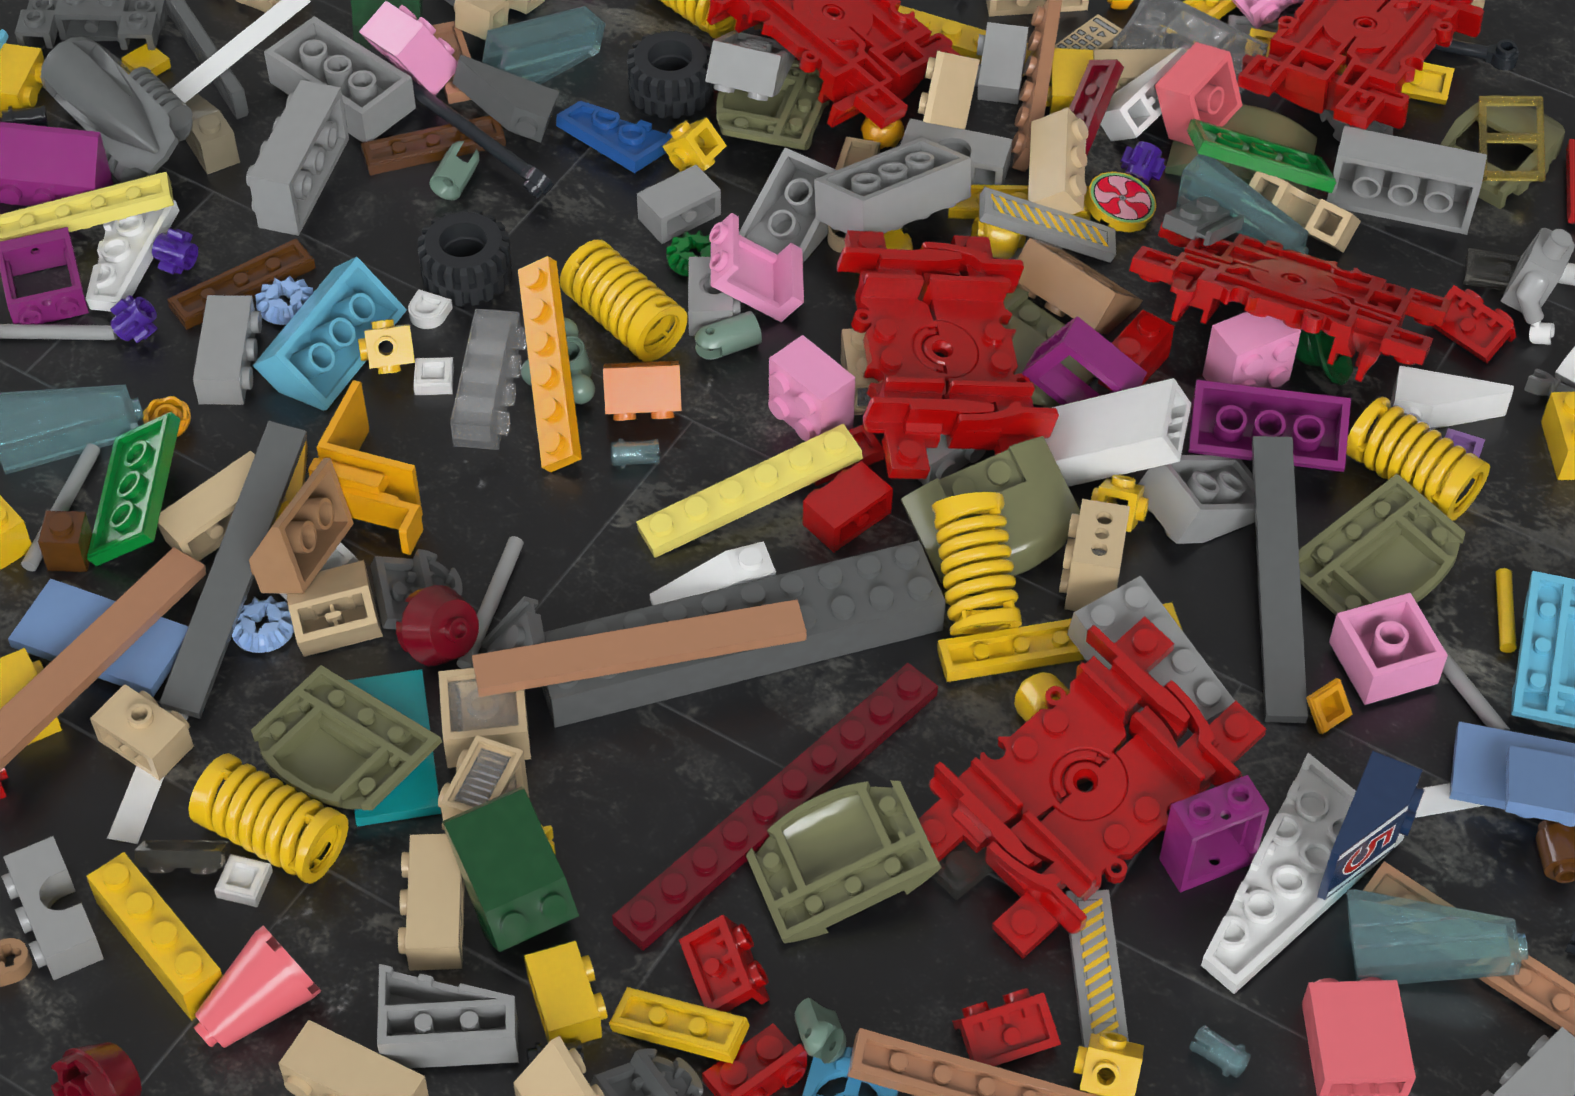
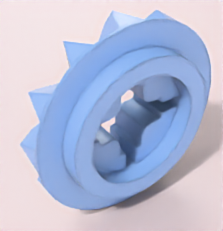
(275, 309)
(272, 634)

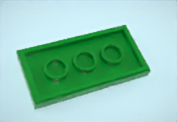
(1261, 155)
(134, 489)

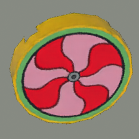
(1120, 201)

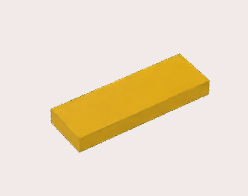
(679, 1025)

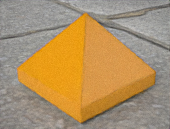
(1329, 705)

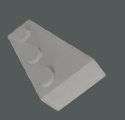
(443, 1024)

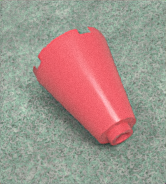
(253, 992)

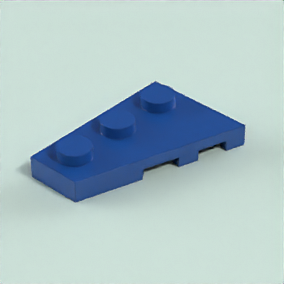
(618, 139)

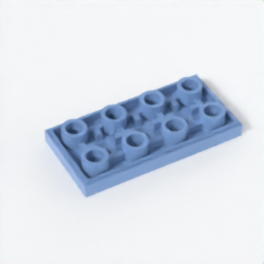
(66, 611)
(1480, 761)
(1540, 785)

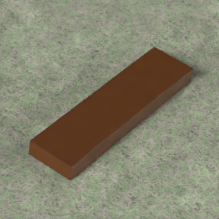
(424, 146)
(243, 280)

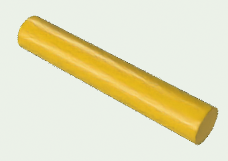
(1505, 607)

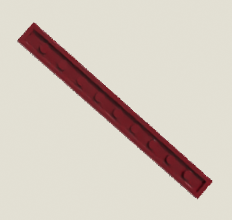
(805, 778)

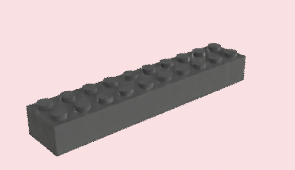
(844, 609)

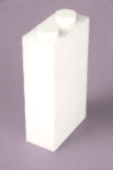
(1120, 432)

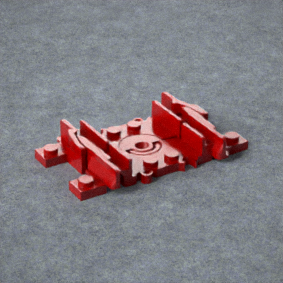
(1373, 37)
(856, 45)
(1298, 289)
(947, 304)
(1074, 742)

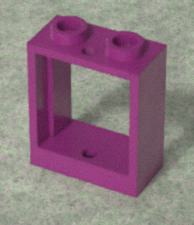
(53, 250)
(1090, 351)
(1199, 833)

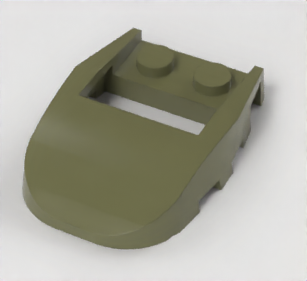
(1510, 120)

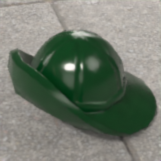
(1315, 351)

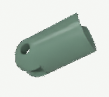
(453, 173)
(728, 336)
(820, 1031)

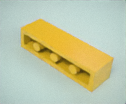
(155, 933)

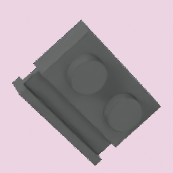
(1204, 220)
(517, 628)

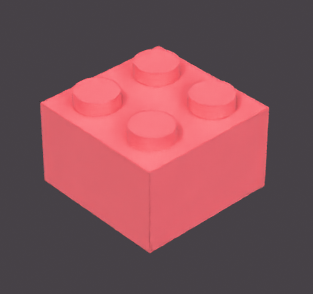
(1199, 88)

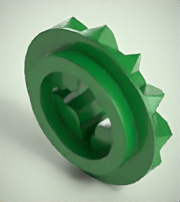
(678, 252)

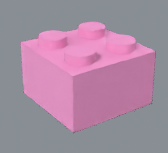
(411, 46)
(1251, 351)
(810, 389)
(1387, 648)

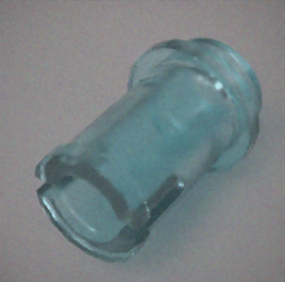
(634, 452)
(1220, 1052)

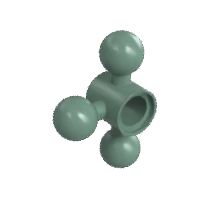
(579, 365)

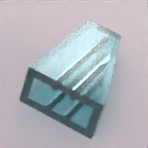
(545, 45)
(1262, 219)
(61, 422)
(1429, 941)

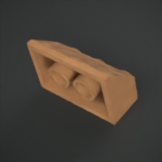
(1074, 287)
(303, 535)

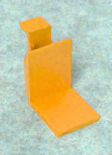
(373, 486)

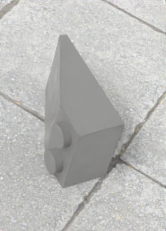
(748, 64)
(787, 206)
(1200, 497)

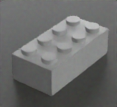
(371, 88)
(298, 157)
(1407, 180)
(893, 187)
(1125, 607)

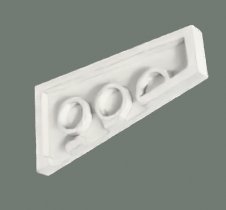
(125, 256)

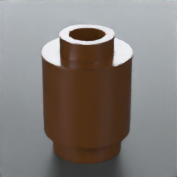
(1557, 850)

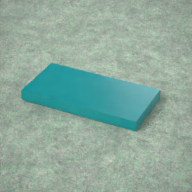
(419, 790)

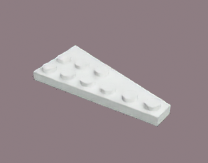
(1284, 878)

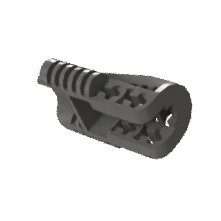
(129, 108)

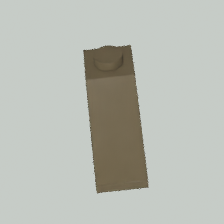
(211, 136)

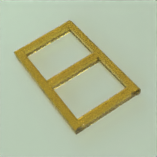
(1538, 137)

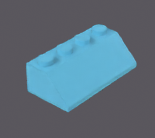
(320, 344)

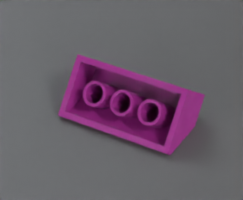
(49, 163)
(1229, 416)

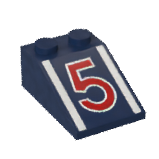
(1377, 815)

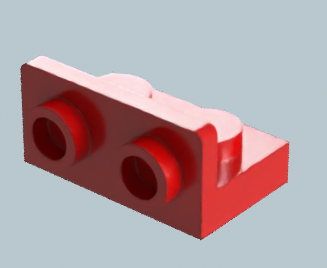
(1475, 324)
(724, 965)
(1008, 1030)
(759, 1067)

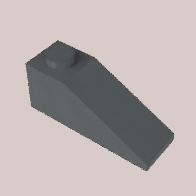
(509, 99)

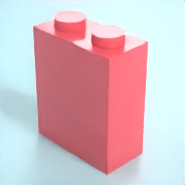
(1358, 1038)

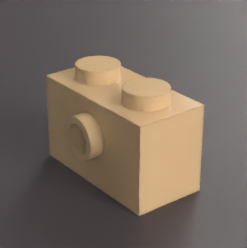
(142, 731)

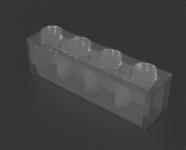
(487, 379)

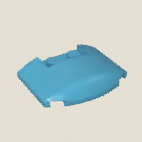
(1547, 652)

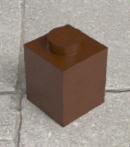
(65, 541)

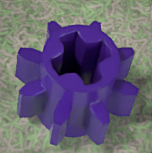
(1143, 162)
(175, 251)
(133, 319)

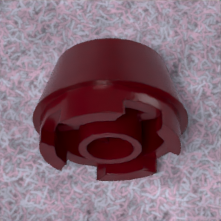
(437, 625)
(96, 1071)

